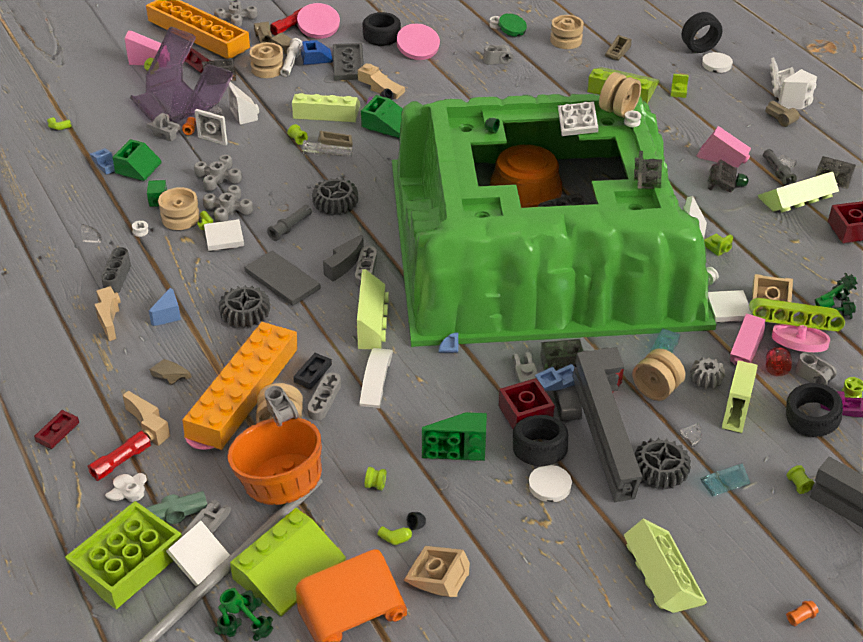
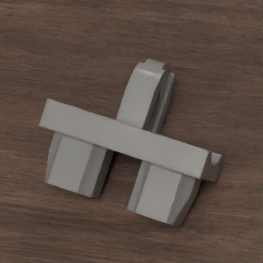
(169, 130)

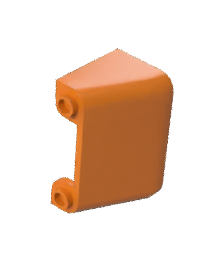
(348, 596)

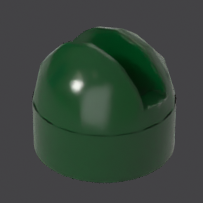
(492, 125)
(741, 180)

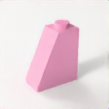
(140, 48)
(724, 147)
(748, 339)

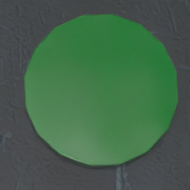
(512, 24)

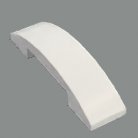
(375, 377)

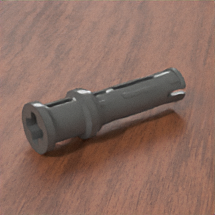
(782, 171)
(284, 225)

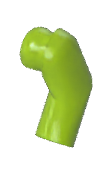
(58, 125)
(205, 218)
(396, 536)

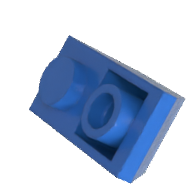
(315, 53)

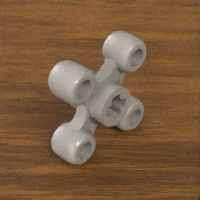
(236, 13)
(217, 172)
(227, 203)

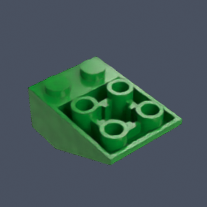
(382, 116)
(456, 438)

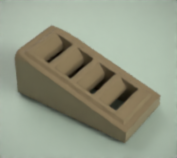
(621, 45)
(335, 139)

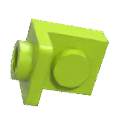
(679, 85)
(718, 244)

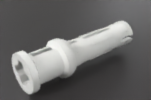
(292, 53)

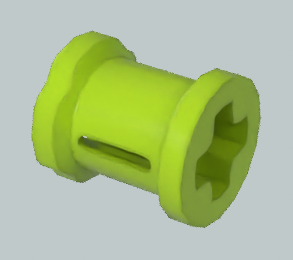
(295, 132)
(800, 479)

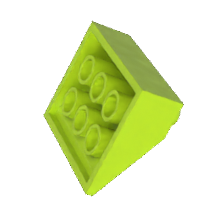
(599, 76)
(124, 554)
(283, 558)

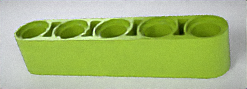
(805, 317)

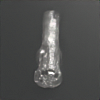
(319, 148)

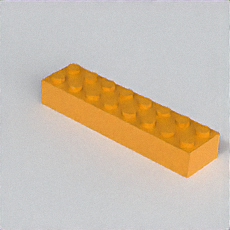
(208, 30)
(237, 386)

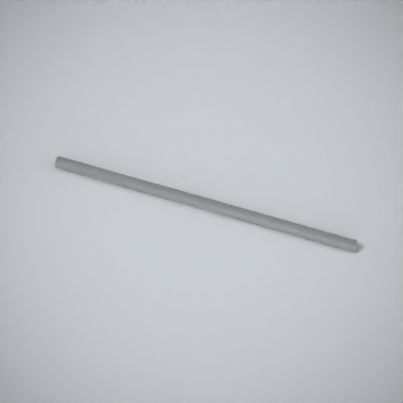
(220, 572)

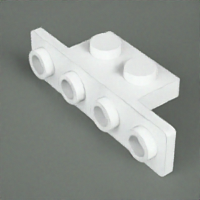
(778, 77)

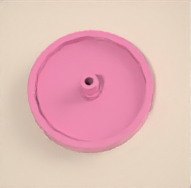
(318, 20)
(418, 41)
(800, 338)

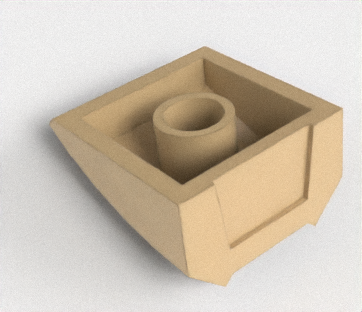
(772, 288)
(439, 571)

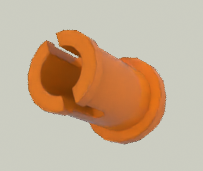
(189, 127)
(806, 610)

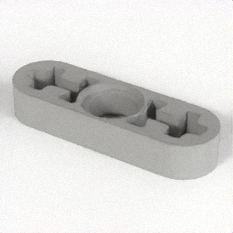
(363, 260)
(325, 403)

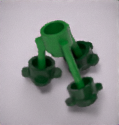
(840, 291)
(246, 602)

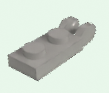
(525, 371)
(209, 518)

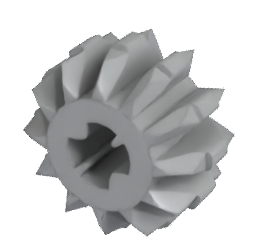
(707, 373)

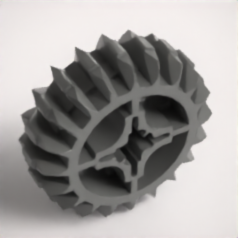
(335, 196)
(244, 306)
(674, 466)

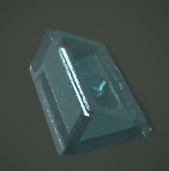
(726, 480)

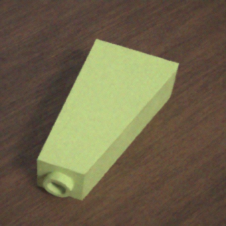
(739, 396)

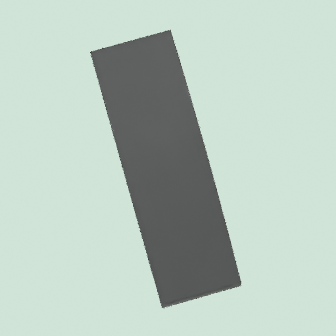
(343, 258)

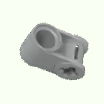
(495, 54)
(814, 369)
(280, 405)

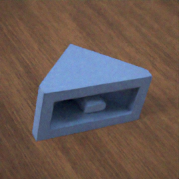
(165, 309)

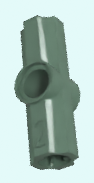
(175, 508)

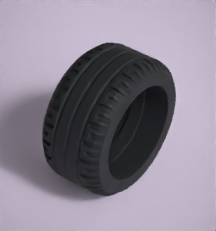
(694, 24)
(381, 28)
(811, 425)
(537, 452)

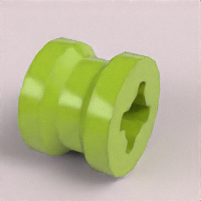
(853, 387)
(375, 478)

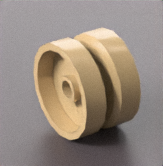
(566, 31)
(266, 60)
(619, 94)
(179, 208)
(658, 374)
(293, 394)

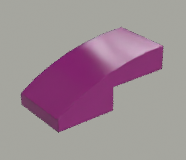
(851, 406)

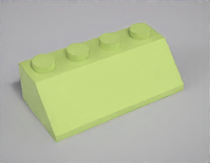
(325, 107)
(800, 192)
(372, 312)
(663, 567)

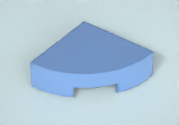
(449, 344)

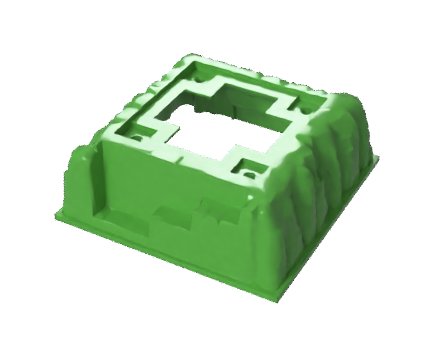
(539, 272)

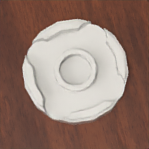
(717, 61)
(550, 483)

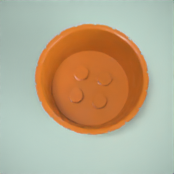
(532, 171)
(276, 461)

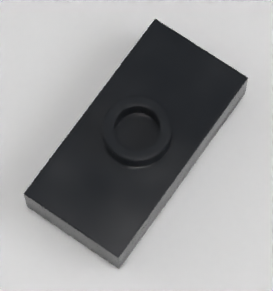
(312, 370)

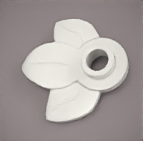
(127, 487)

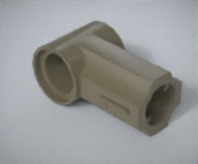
(263, 31)
(784, 115)

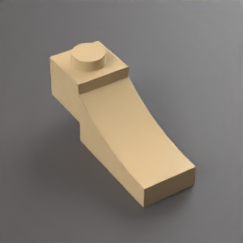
(373, 76)
(106, 310)
(149, 417)

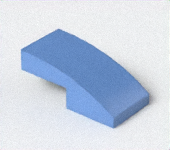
(103, 160)
(556, 380)

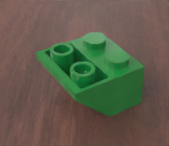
(135, 160)

